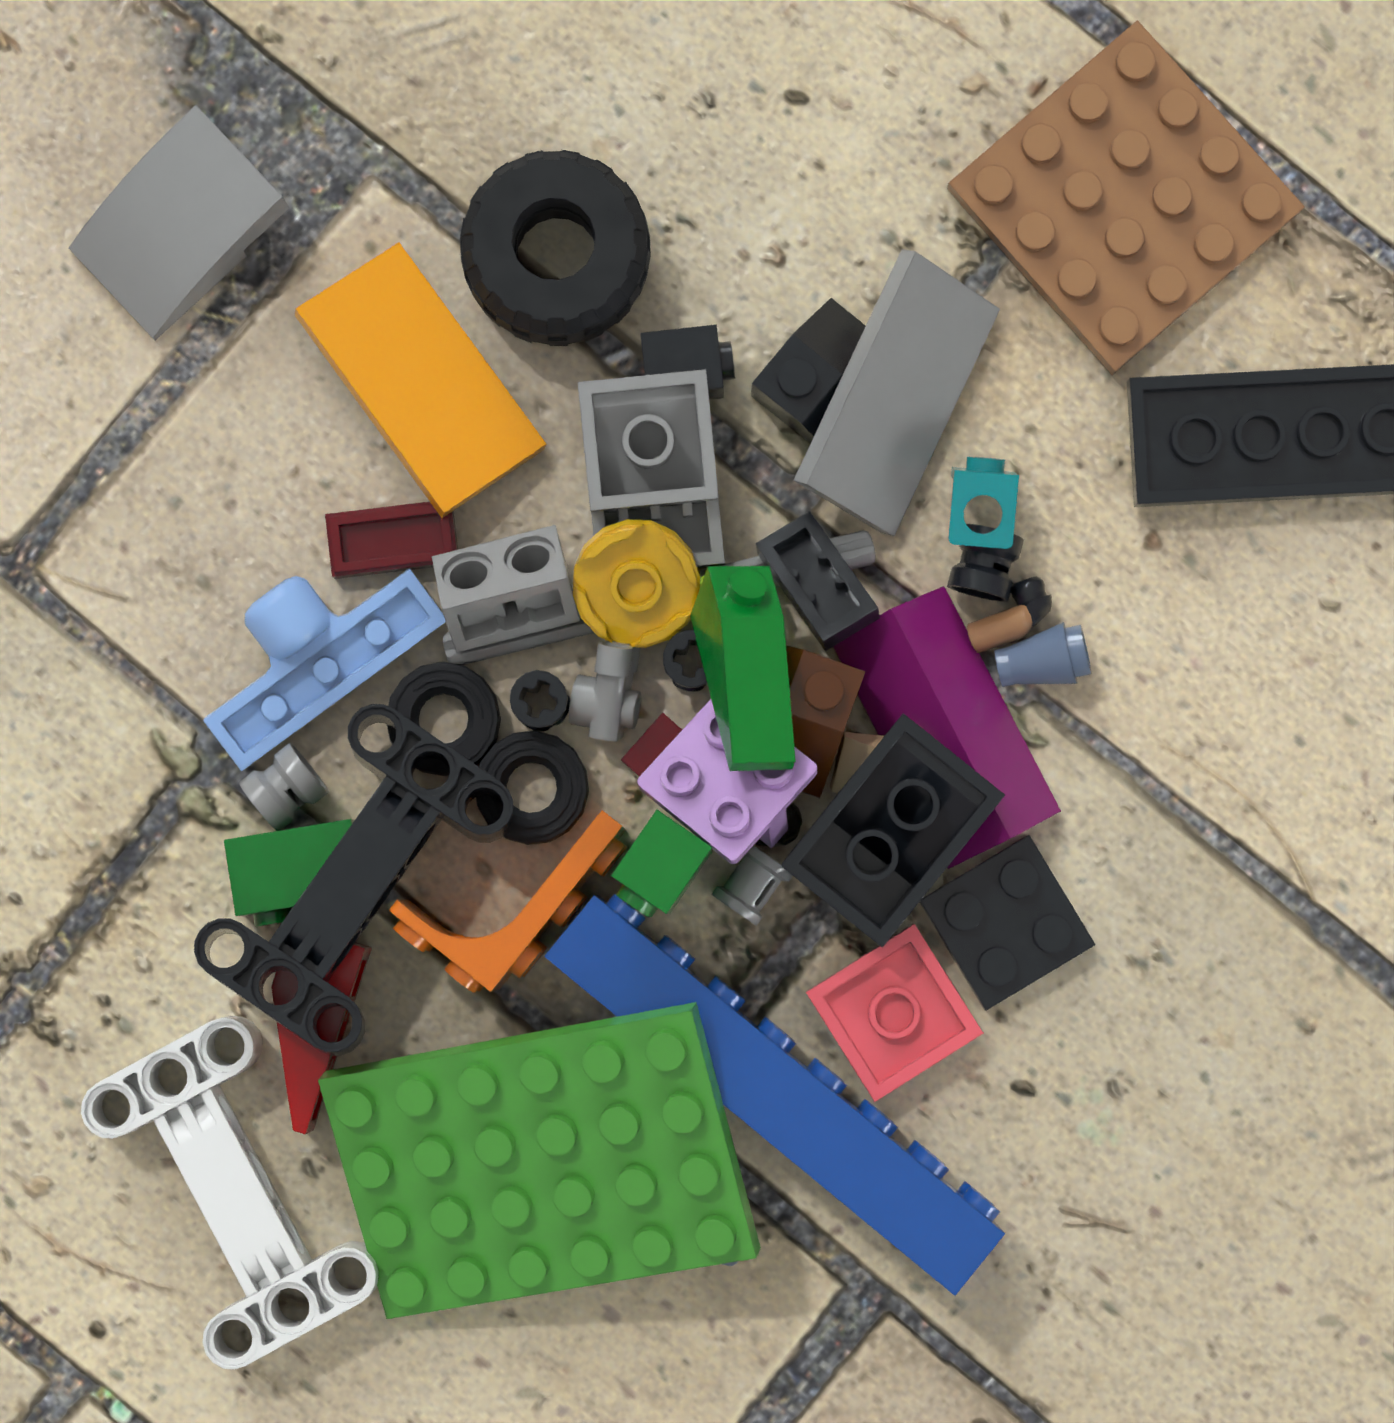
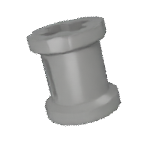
(752, 884)

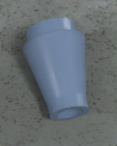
(1045, 658)

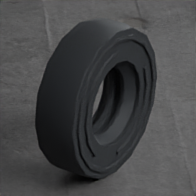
(465, 685)
(570, 782)

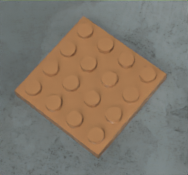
(1125, 197)

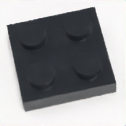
(1007, 922)

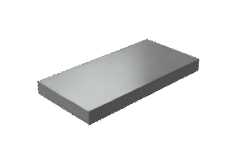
(897, 393)

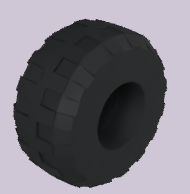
(559, 188)

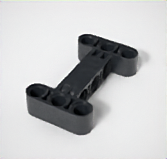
(356, 877)

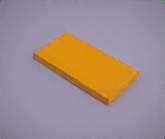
(420, 379)

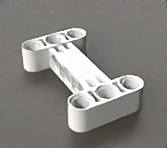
(231, 1191)

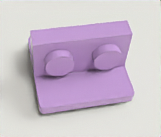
(718, 804)

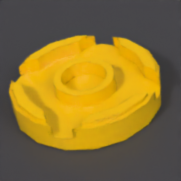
(636, 583)

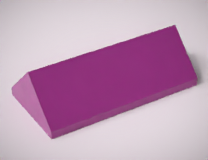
(927, 668)

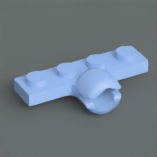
(316, 658)

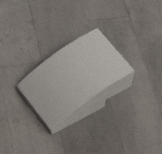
(177, 223)
(653, 456)

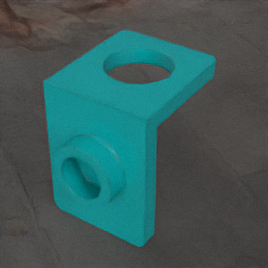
(987, 478)

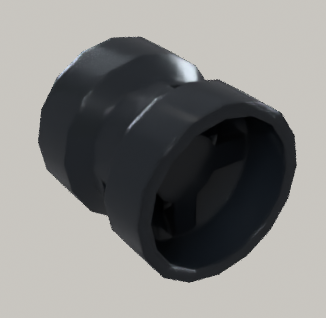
(985, 569)

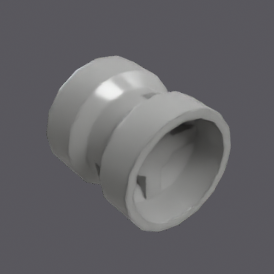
(283, 787)

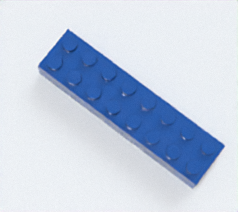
(786, 1101)

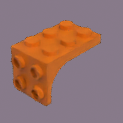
(516, 947)

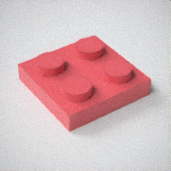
(894, 1012)

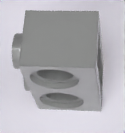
(505, 588)

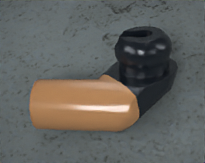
(1014, 622)

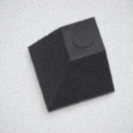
(809, 368)

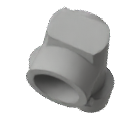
(607, 700)

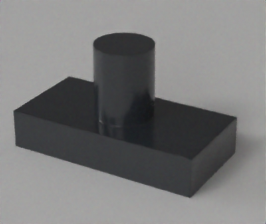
(817, 581)

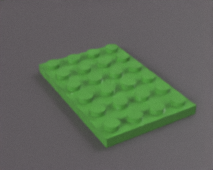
(541, 1162)

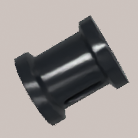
(680, 645)
(532, 683)

